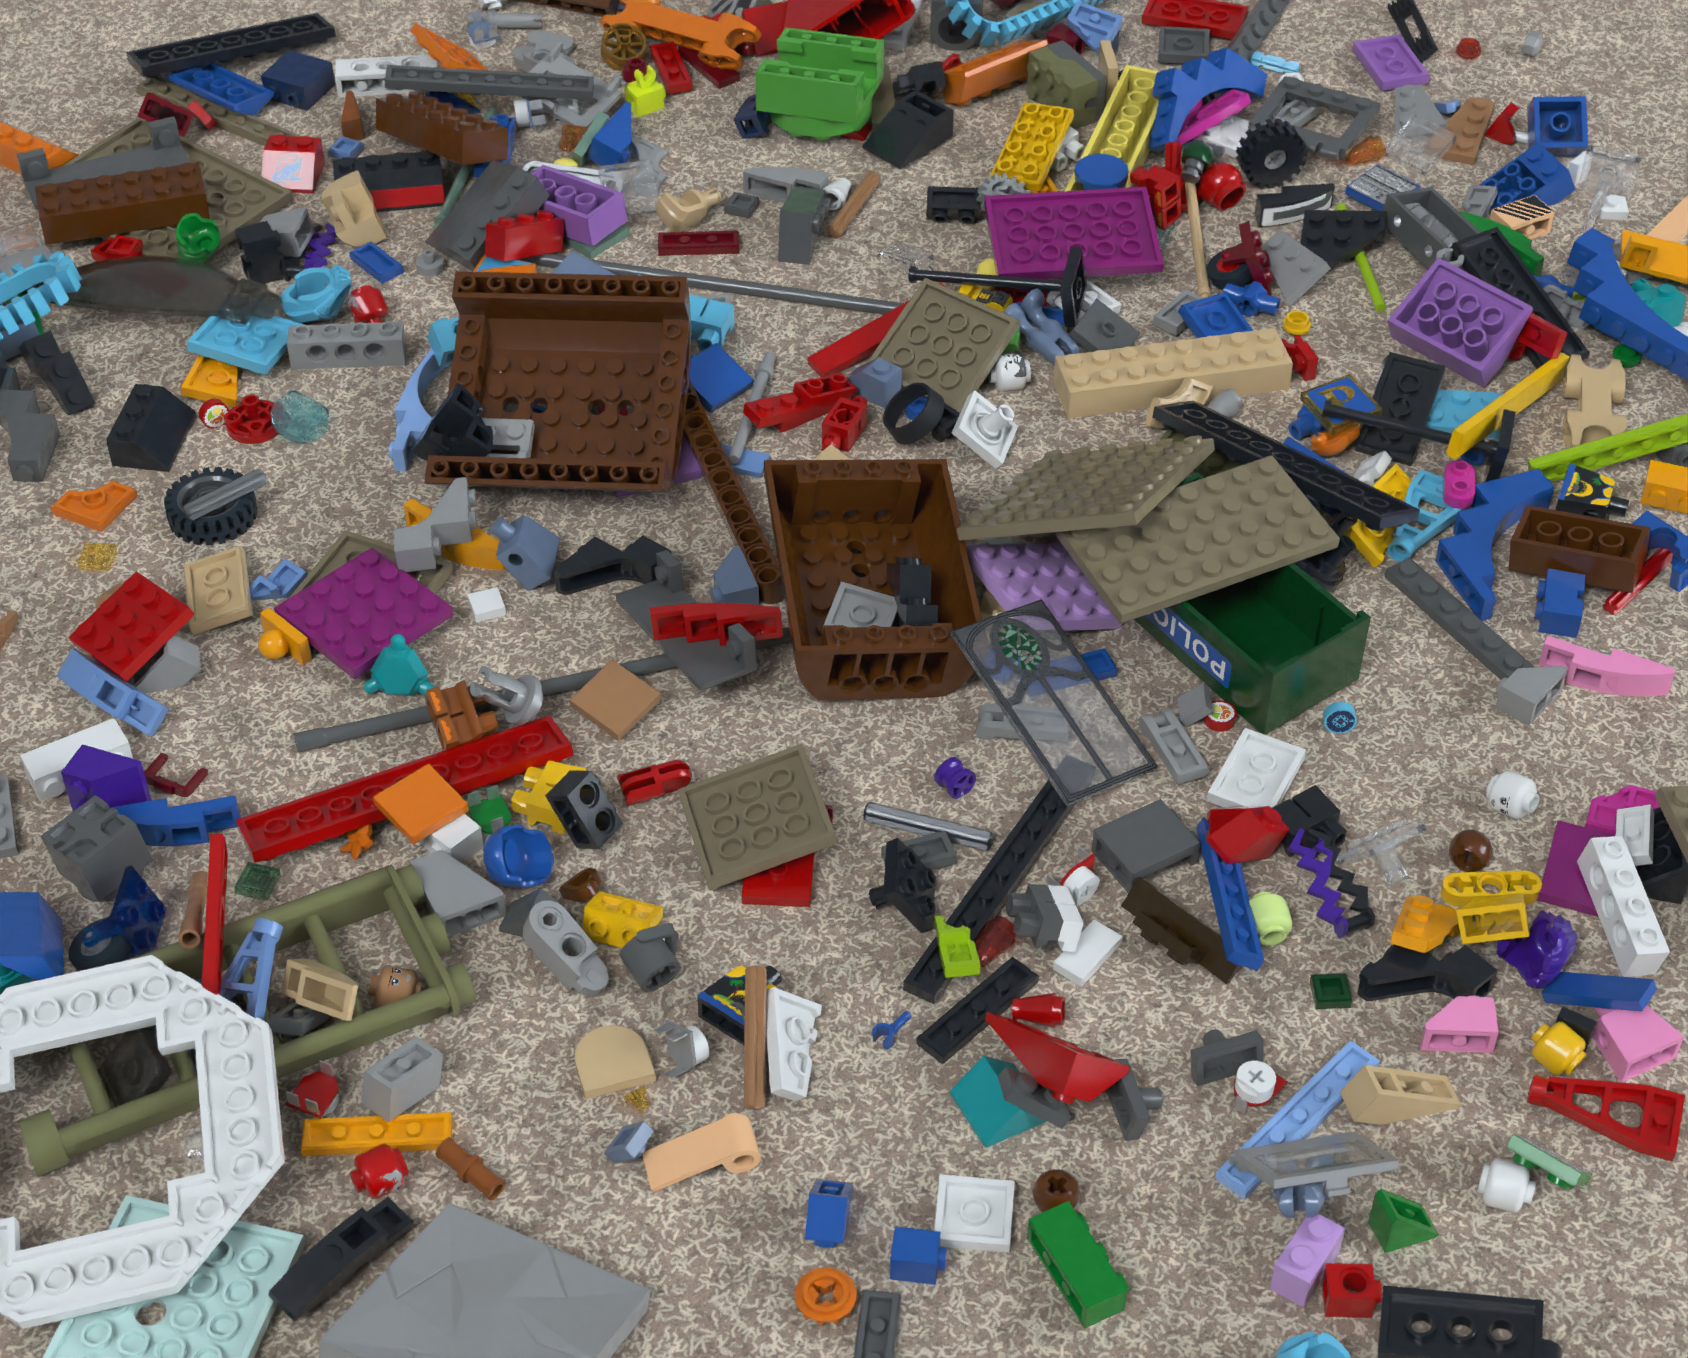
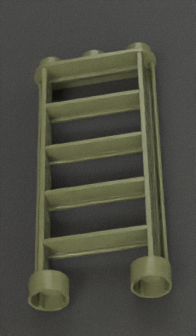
(301, 920)

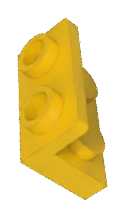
(618, 919)

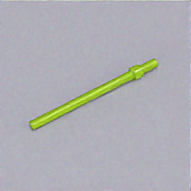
(1368, 275)

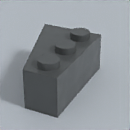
(800, 224)

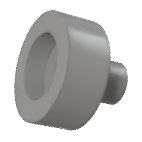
(430, 263)

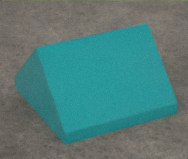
(984, 1106)

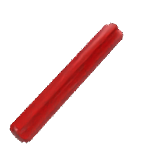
(1650, 570)

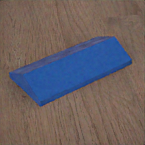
(224, 88)
(30, 935)

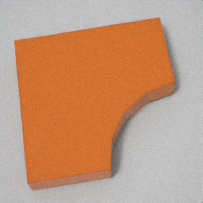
(95, 507)

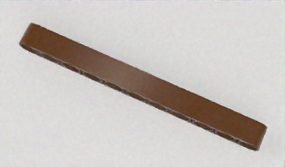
(731, 500)

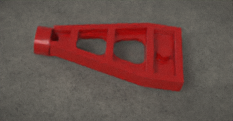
(1659, 1118)

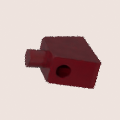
(157, 108)

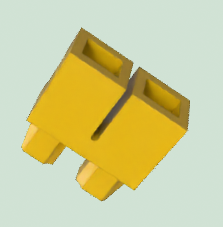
(534, 803)

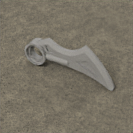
(649, 151)

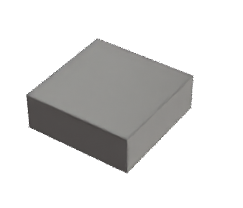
(1195, 705)

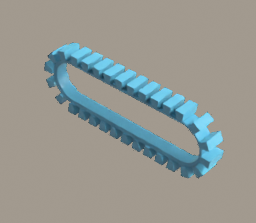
(1014, 26)
(58, 276)

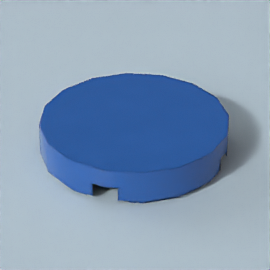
(1101, 172)

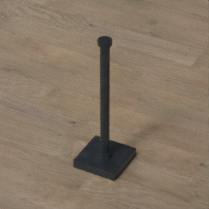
(1071, 287)
(1495, 450)

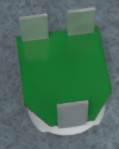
(490, 812)

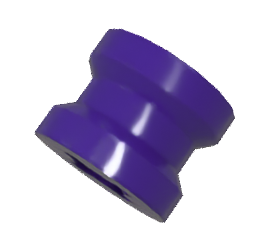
(955, 777)

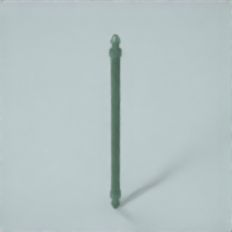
(459, 181)

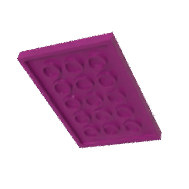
(1036, 231)

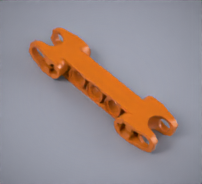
(711, 38)

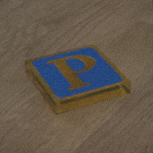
(1342, 392)

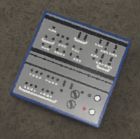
(1375, 185)

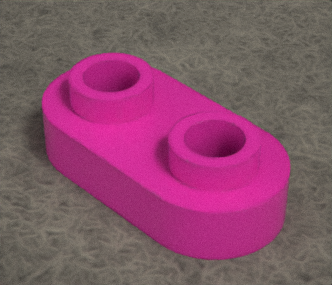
(1458, 484)

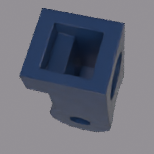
(753, 119)

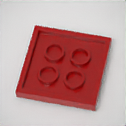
(131, 626)

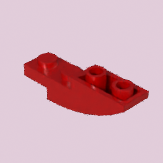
(806, 402)

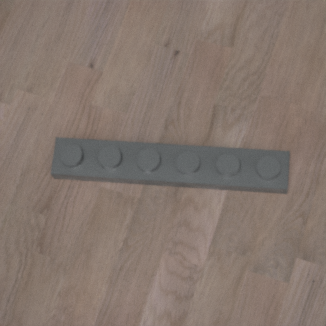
(1456, 619)

